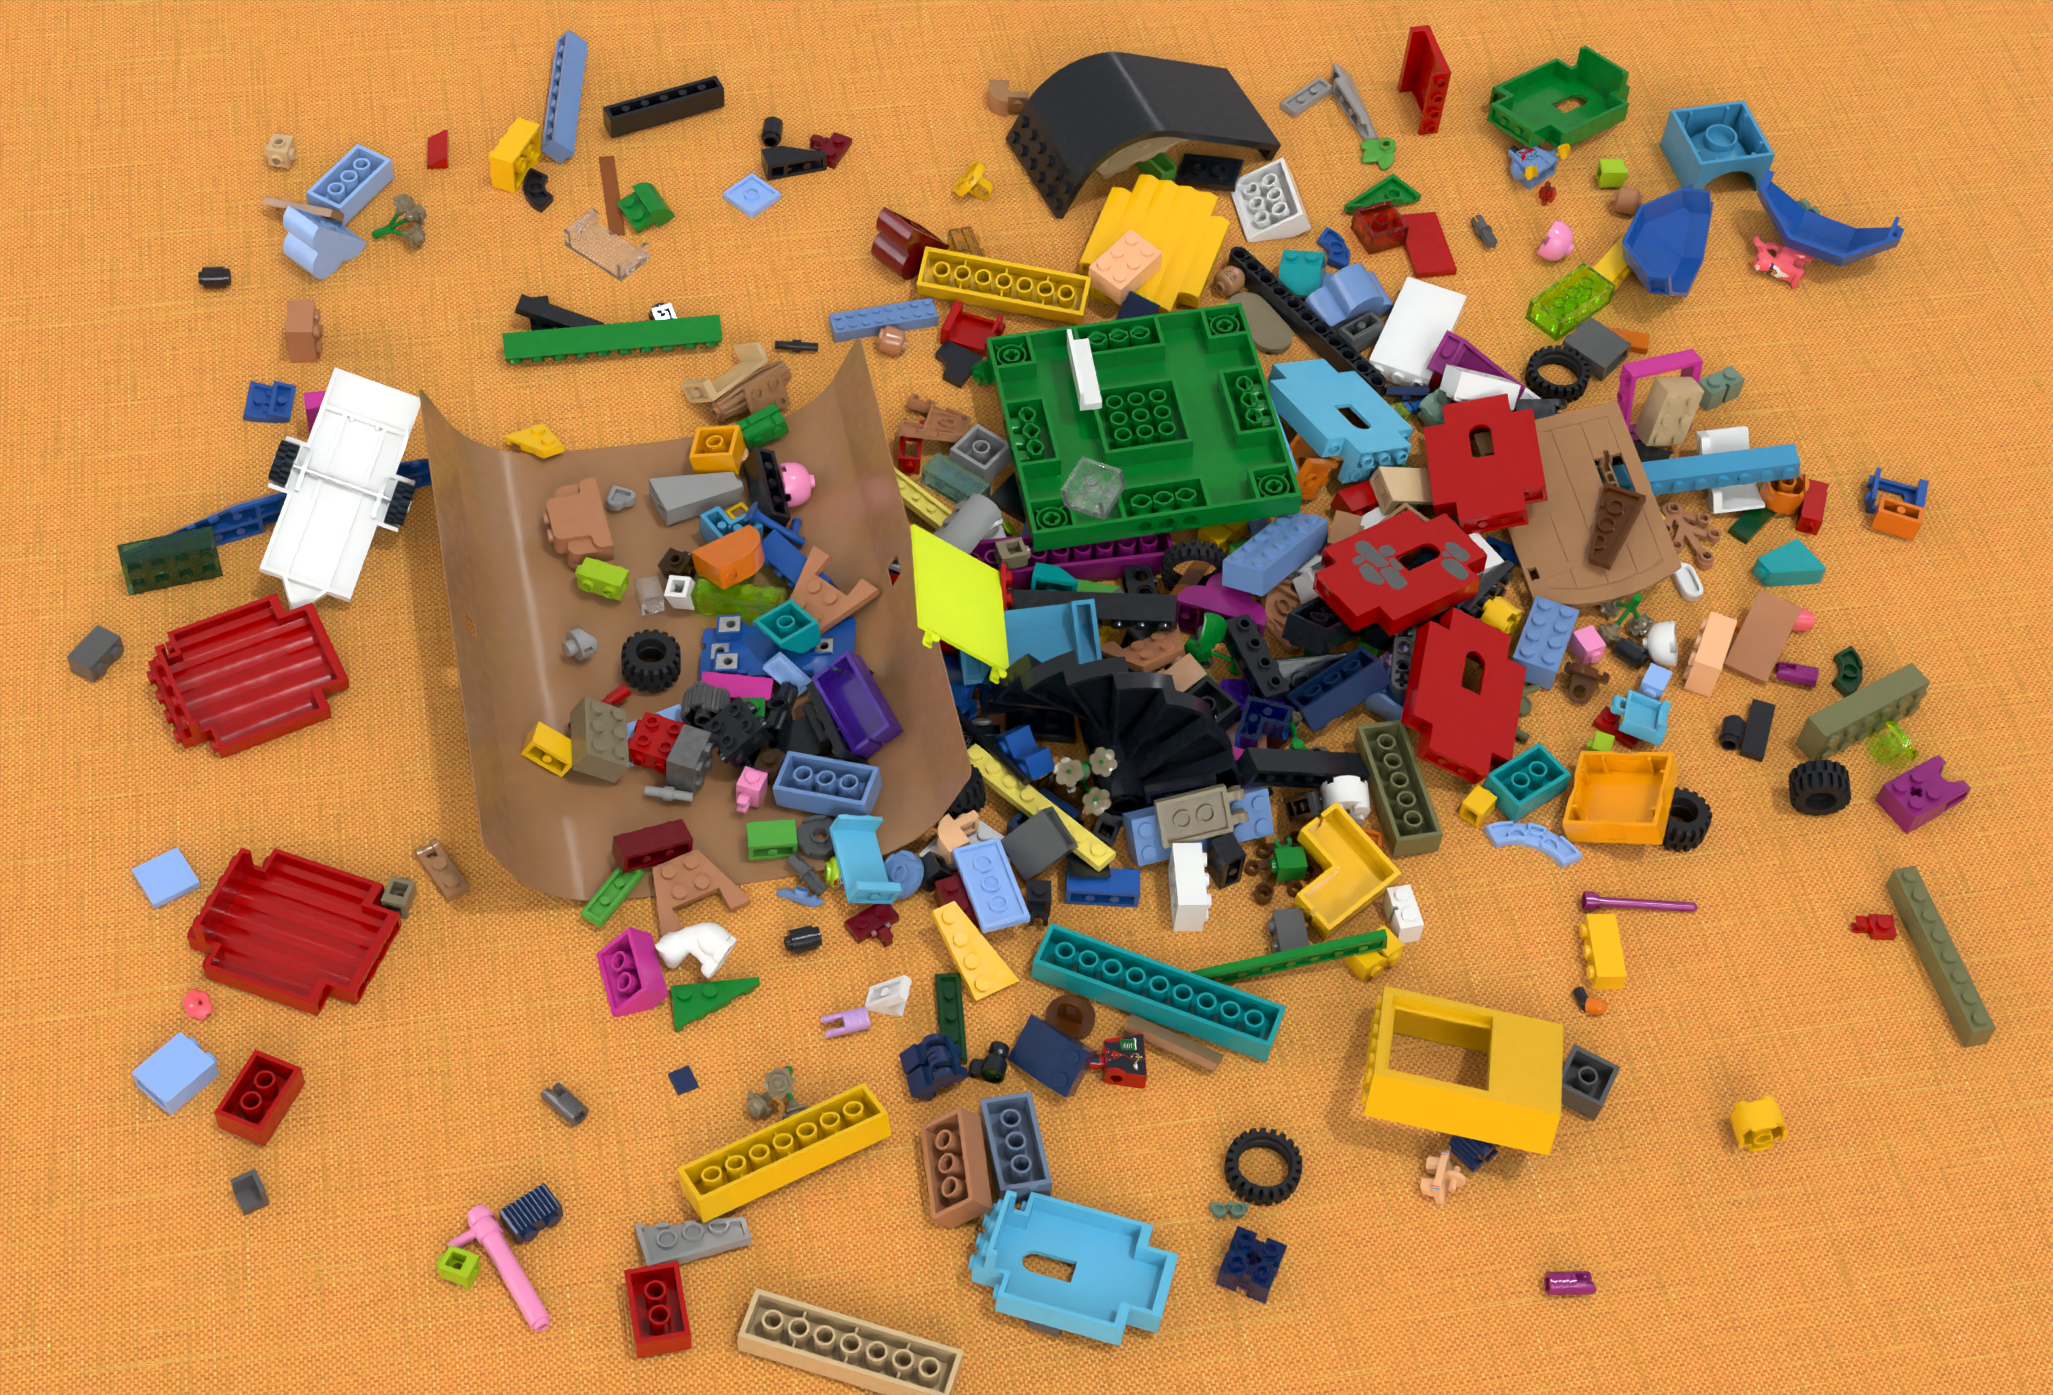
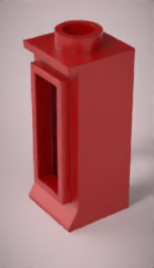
(908, 464)
(1812, 508)

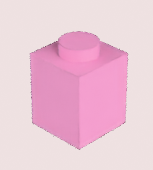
(1587, 645)

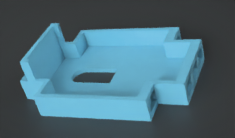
(1308, 400)
(1115, 1274)

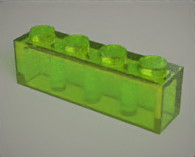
(741, 598)

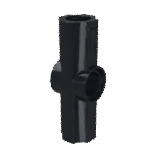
(780, 709)

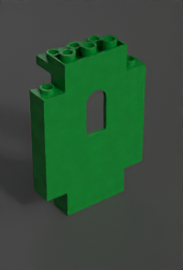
(1526, 102)

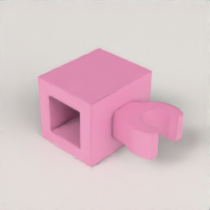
(751, 789)

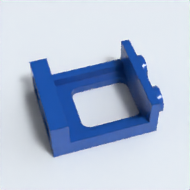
(1910, 494)

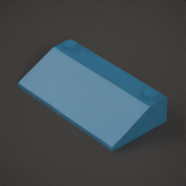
(1044, 635)

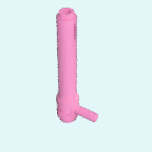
(490, 1235)

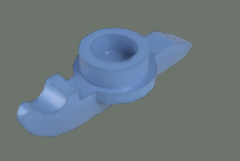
(800, 895)

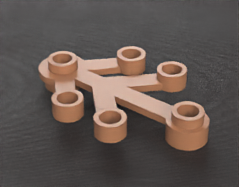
(1675, 513)

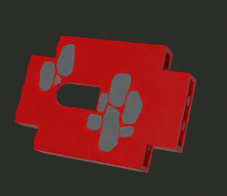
(1370, 585)

